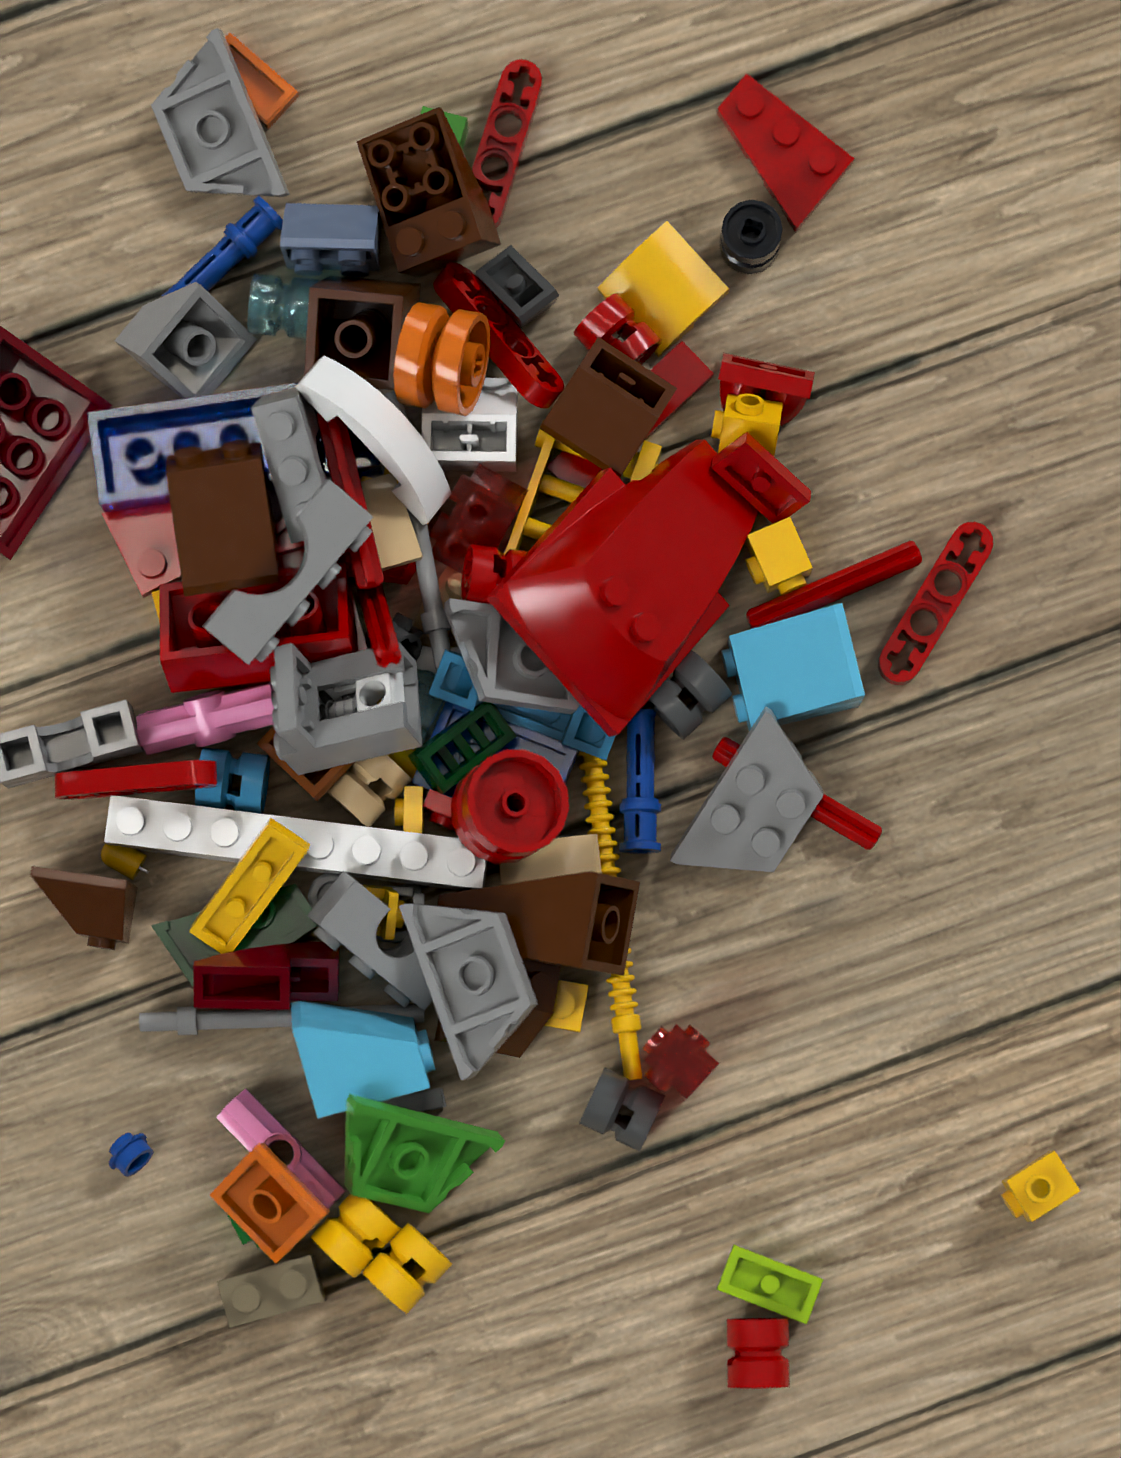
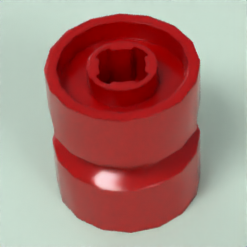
(613, 320)
(485, 570)
(758, 1353)

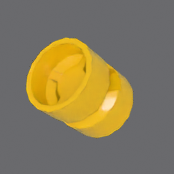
(355, 1233)
(395, 1280)

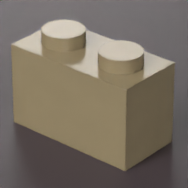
(271, 1291)

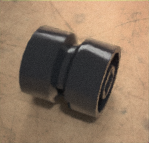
(750, 236)

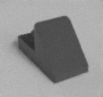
(517, 286)

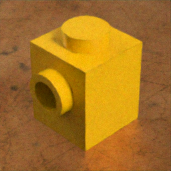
(751, 415)
(778, 557)
(1038, 1187)

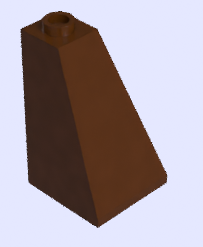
(564, 918)

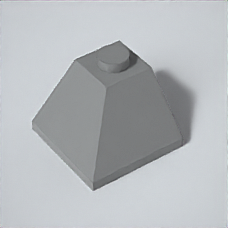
(186, 341)

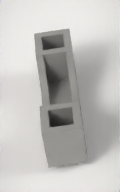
(329, 526)

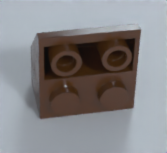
(608, 407)

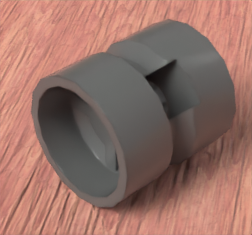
(700, 684)
(606, 1100)

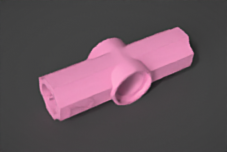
(206, 718)
(255, 1124)

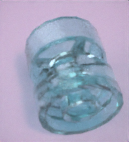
(268, 317)

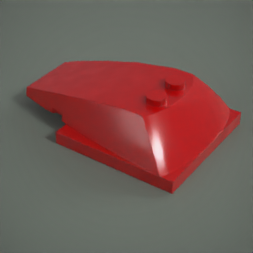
(628, 581)

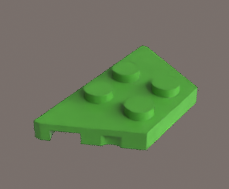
(408, 1154)

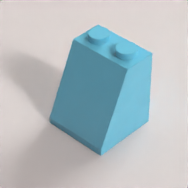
(795, 667)
(358, 1054)

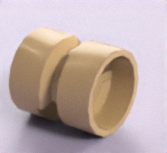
(367, 786)

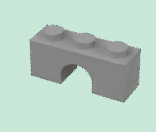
(288, 438)
(82, 742)
(350, 917)

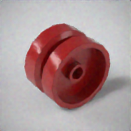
(513, 780)

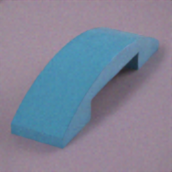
(573, 730)

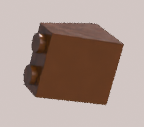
(358, 324)
(222, 517)

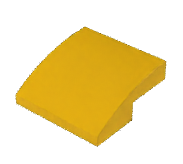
(666, 285)

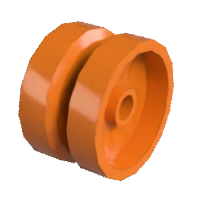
(441, 358)

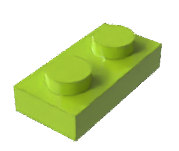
(769, 1284)

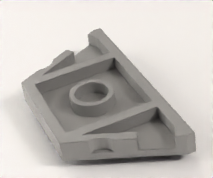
(216, 128)
(502, 663)
(753, 806)
(471, 978)

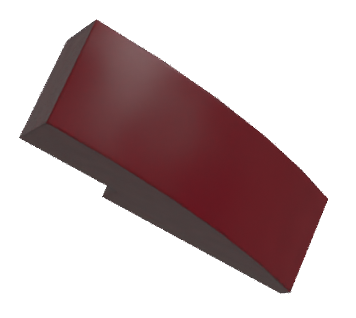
(267, 977)

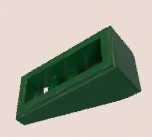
(456, 772)

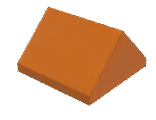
(269, 1202)

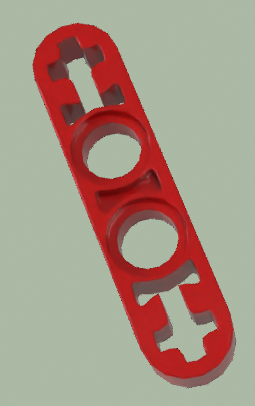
(507, 148)
(508, 344)
(932, 601)
(136, 779)

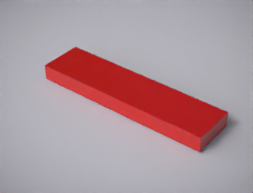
(680, 369)

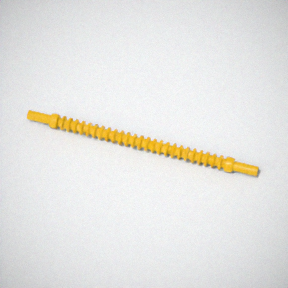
(625, 1022)

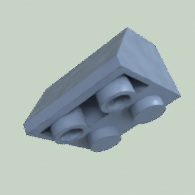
(331, 238)

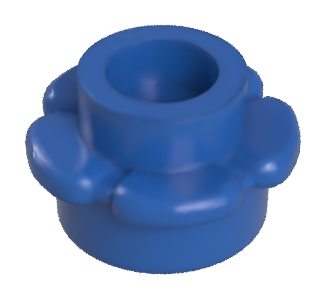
(130, 1153)

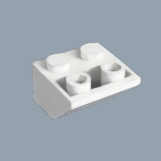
(482, 436)

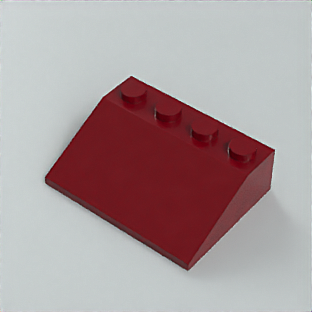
(40, 434)

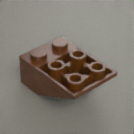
(427, 194)

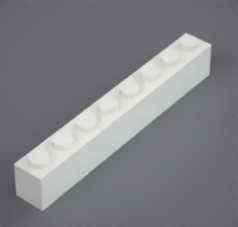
(332, 849)

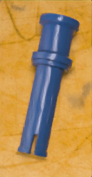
(239, 242)
(640, 806)

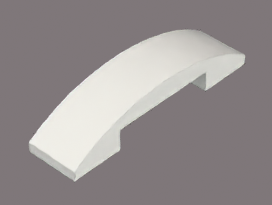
(383, 430)

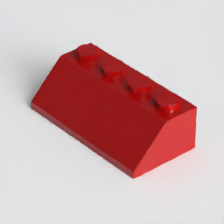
(199, 661)

